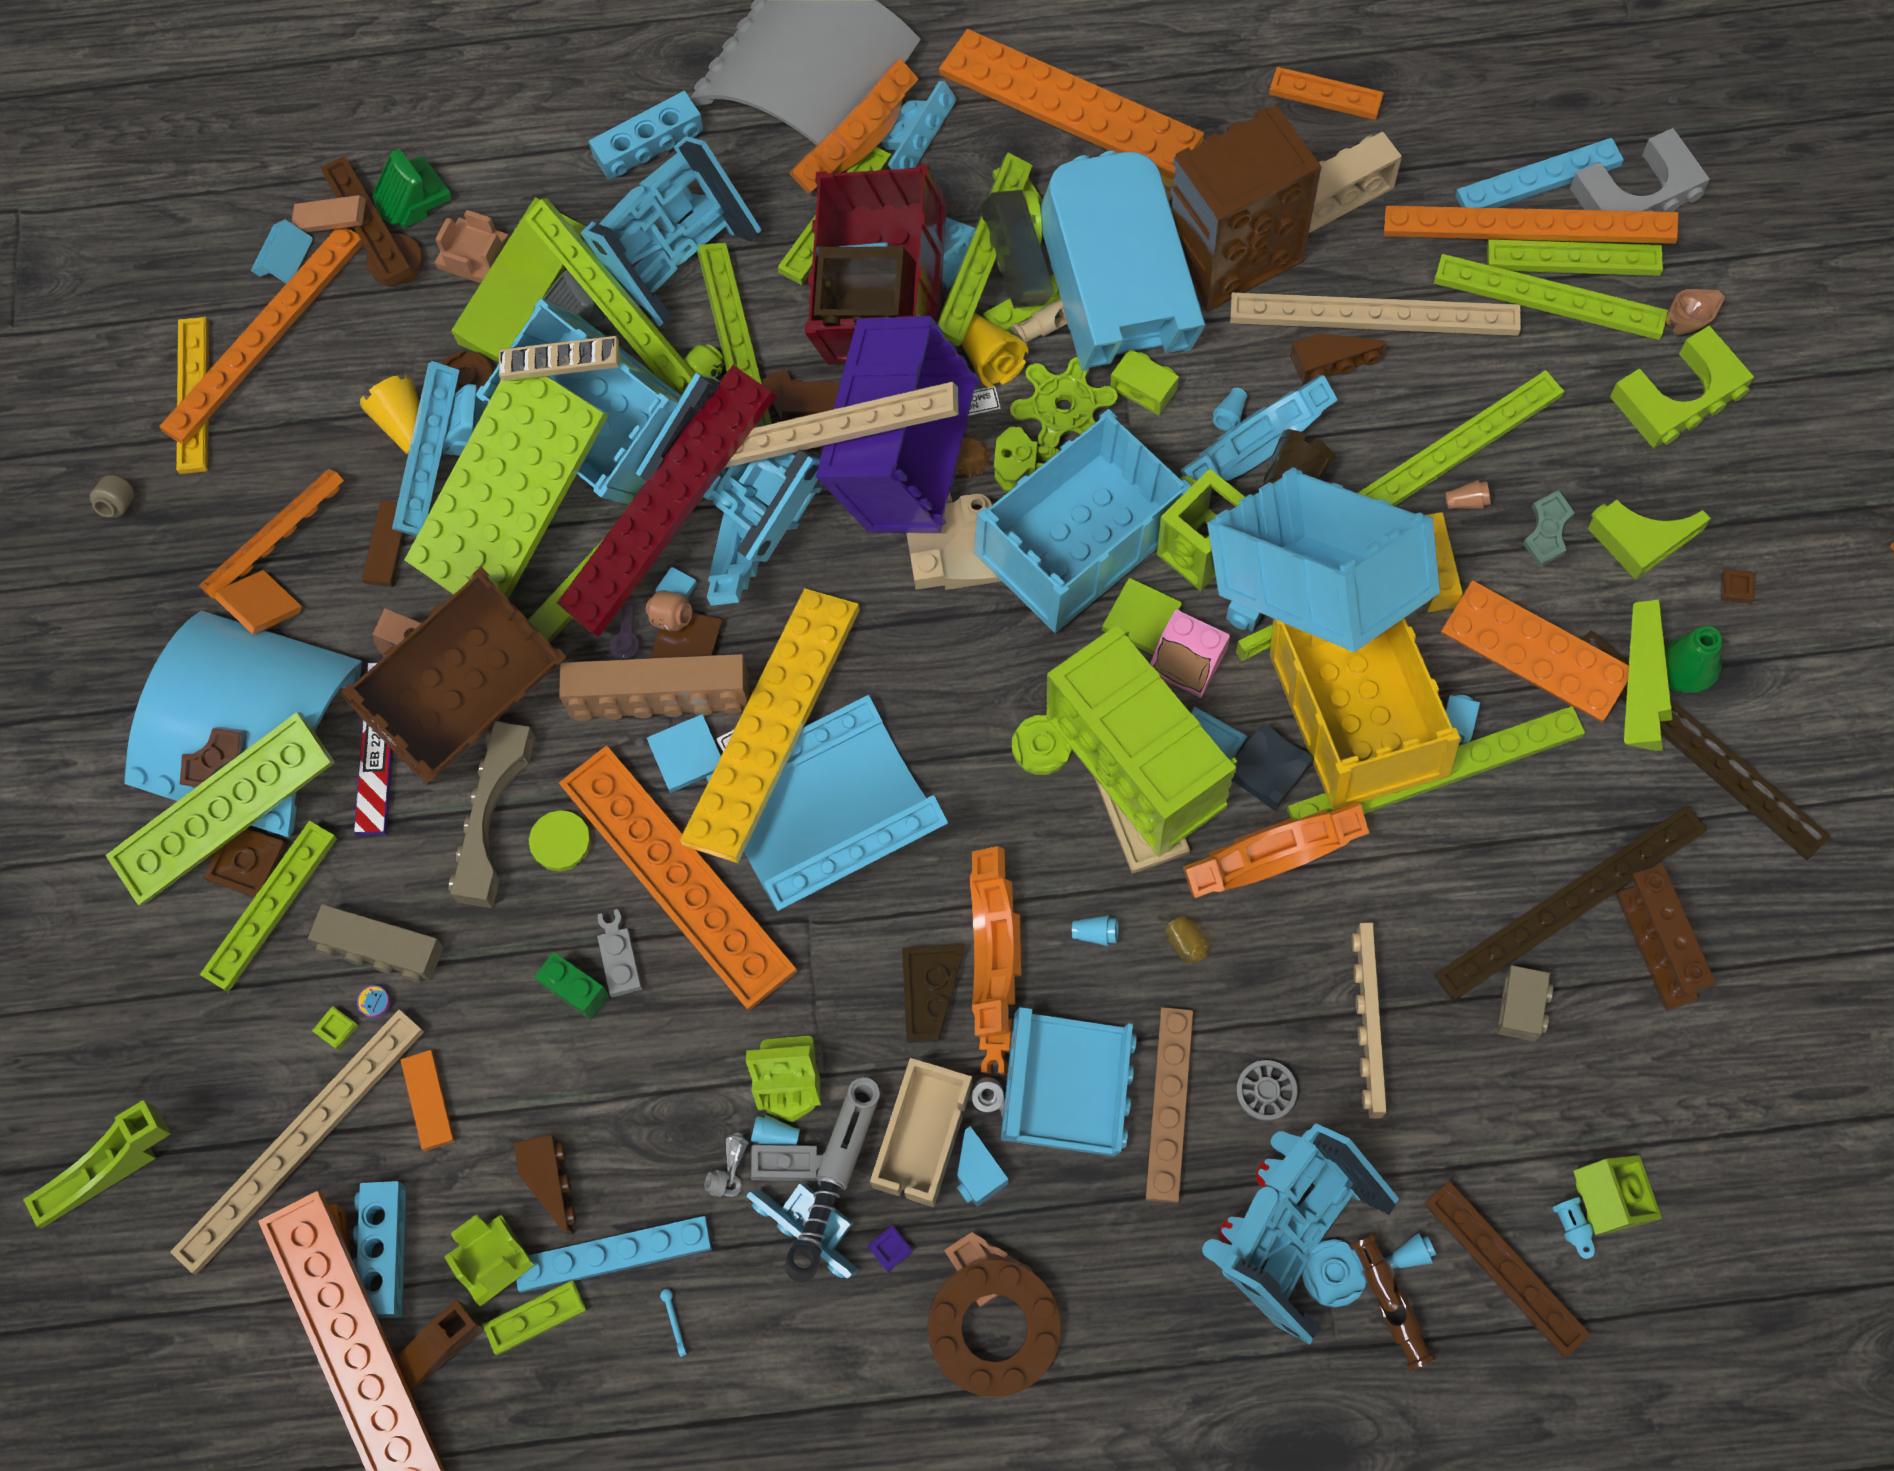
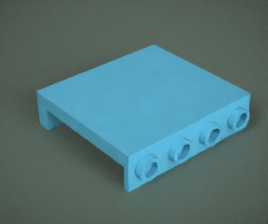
(1068, 1084)

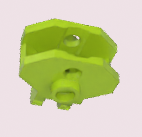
(1017, 457)

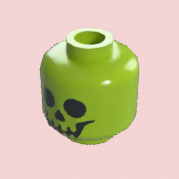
(705, 360)

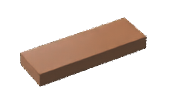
(329, 213)

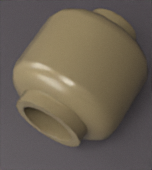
(112, 496)

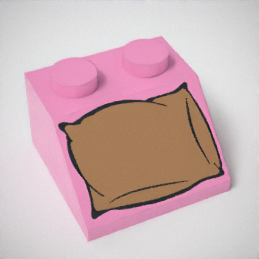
(1189, 653)

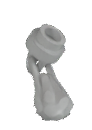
(718, 1180)

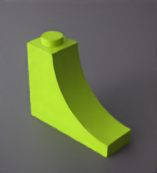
(1641, 541)

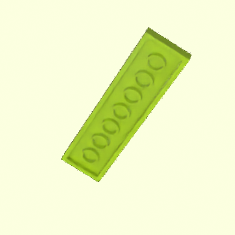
(220, 808)

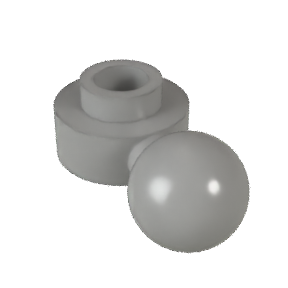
(988, 1103)

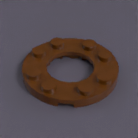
(946, 1320)

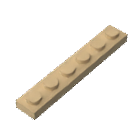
(1370, 1032)

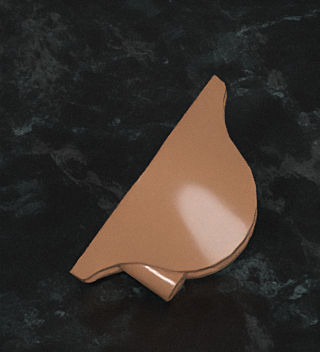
(1693, 310)

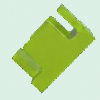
(487, 1257)

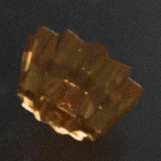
(972, 458)

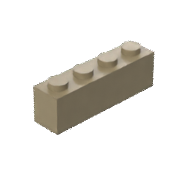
(375, 943)

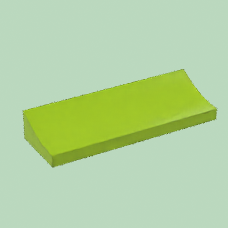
(510, 291)

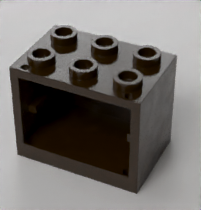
(864, 283)

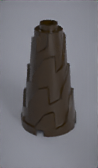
(1294, 451)

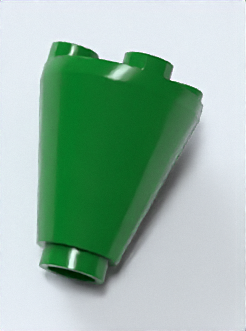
(1694, 660)

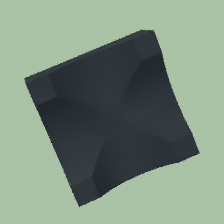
(1270, 766)

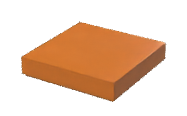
(258, 602)

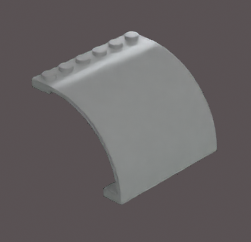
(807, 60)

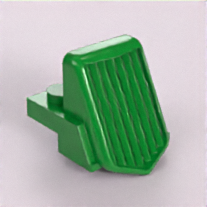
(408, 190)

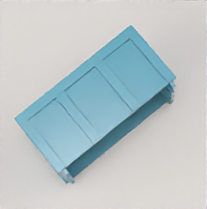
(630, 395)
(1078, 521)
(1324, 559)

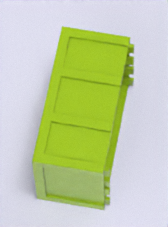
(1138, 740)

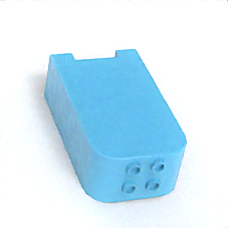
(1118, 258)

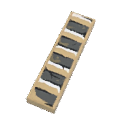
(559, 358)

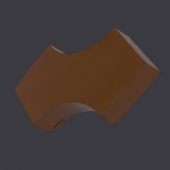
(220, 749)

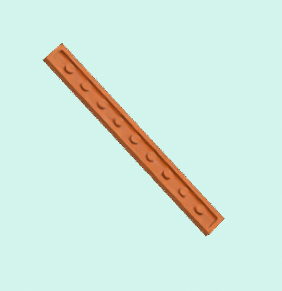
(1531, 224)
(261, 335)

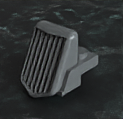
(571, 296)

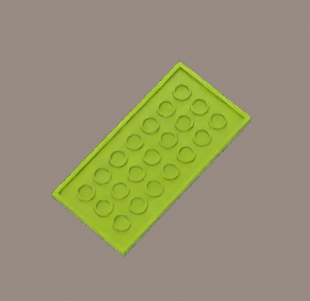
(507, 484)

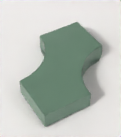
(1546, 541)

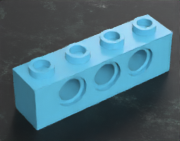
(652, 123)
(390, 1264)

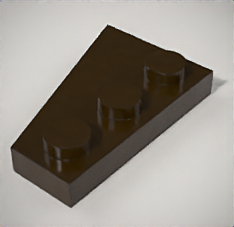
(928, 988)

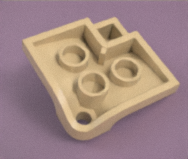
(949, 555)

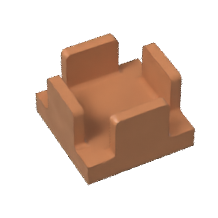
(469, 246)

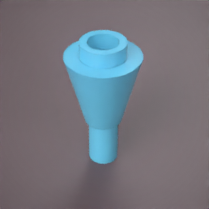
(1413, 1253)

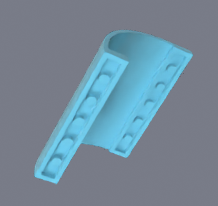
(228, 679)
(837, 806)

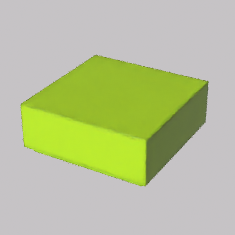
(335, 1028)

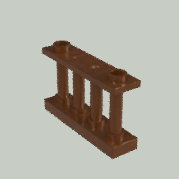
(1665, 938)

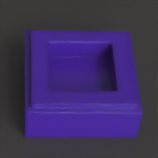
(890, 1248)

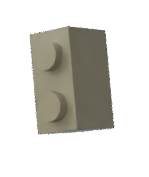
(1524, 1003)

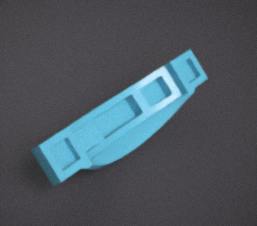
(1258, 435)
(730, 569)

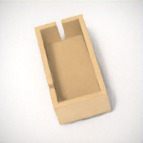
(921, 1132)

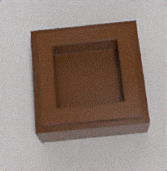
(1737, 586)

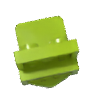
(785, 1077)

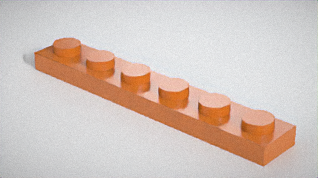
(281, 525)

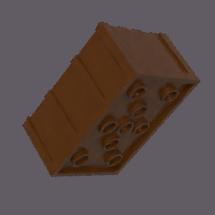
(1244, 205)
(452, 677)

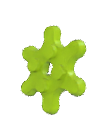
(1053, 388)

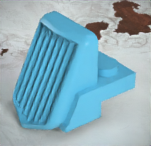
(463, 418)

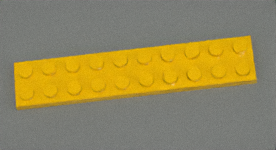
(770, 726)

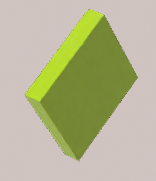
(1143, 613)

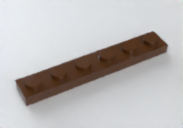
(373, 230)
(1507, 1270)

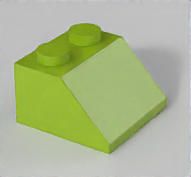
(1617, 1194)

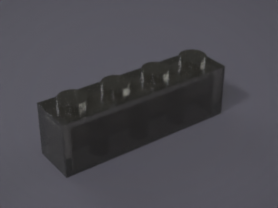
(1017, 249)

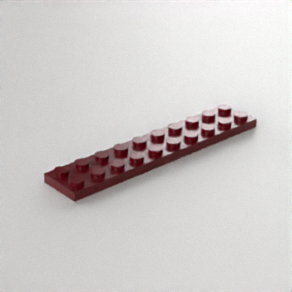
(666, 500)

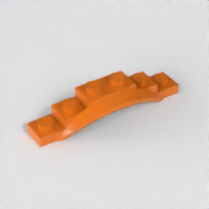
(860, 128)
(1275, 850)
(995, 942)

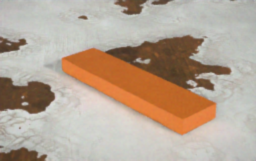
(1326, 93)

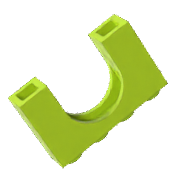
(1662, 418)

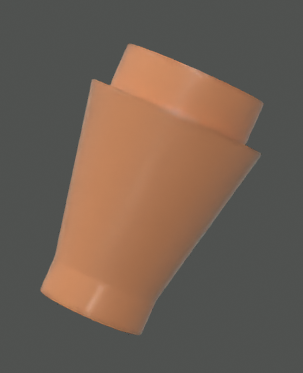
(1470, 496)

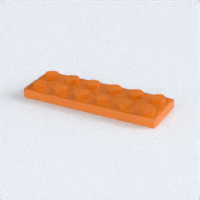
(1537, 651)

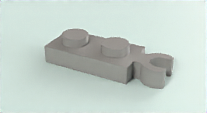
(618, 957)
(784, 1163)

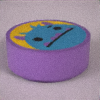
(374, 1001)

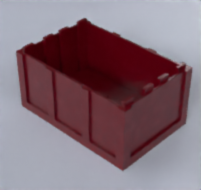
(879, 208)

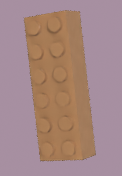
(654, 687)

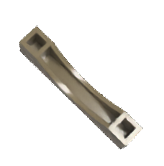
(507, 755)

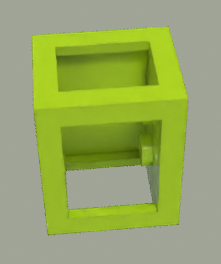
(1178, 536)

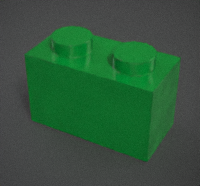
(571, 986)

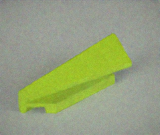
(1647, 679)

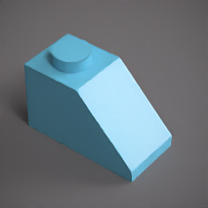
(978, 1171)

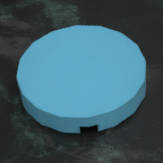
(1333, 1274)

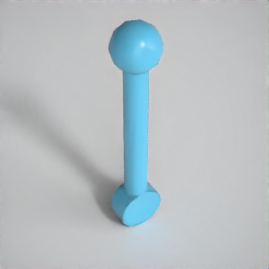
(666, 1296)

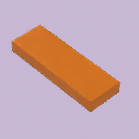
(427, 1100)

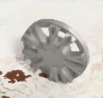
(1266, 1090)

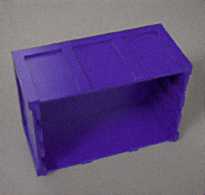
(904, 474)

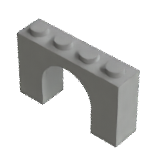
(1671, 161)

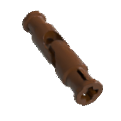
(1382, 1281)

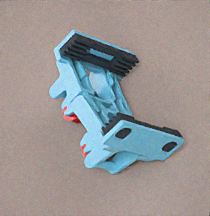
(664, 198)
(782, 481)
(1290, 1232)

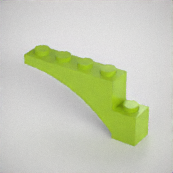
(111, 1159)

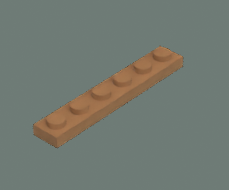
(1169, 1105)

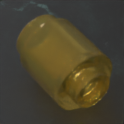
(1187, 940)

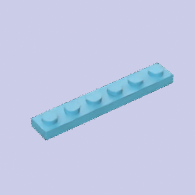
(1538, 176)
(425, 448)
(616, 1253)

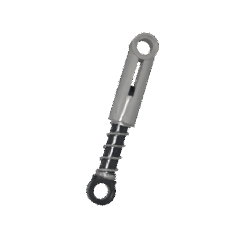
(834, 1176)

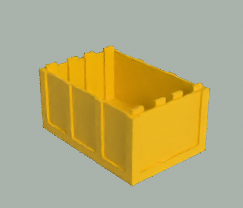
(1365, 713)

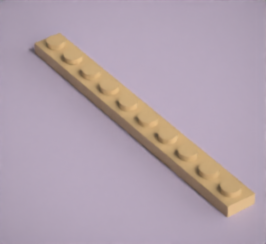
(1375, 314)
(848, 423)
(296, 1142)

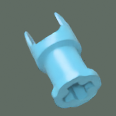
(1579, 1234)

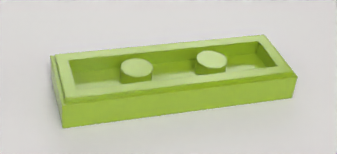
(534, 1317)

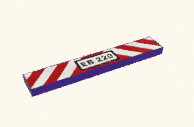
(373, 783)

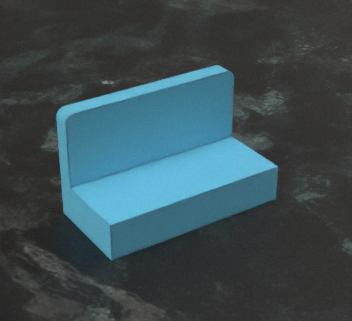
(282, 251)

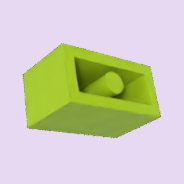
(1144, 381)

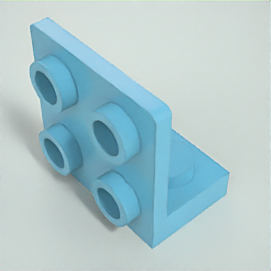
(956, 244)

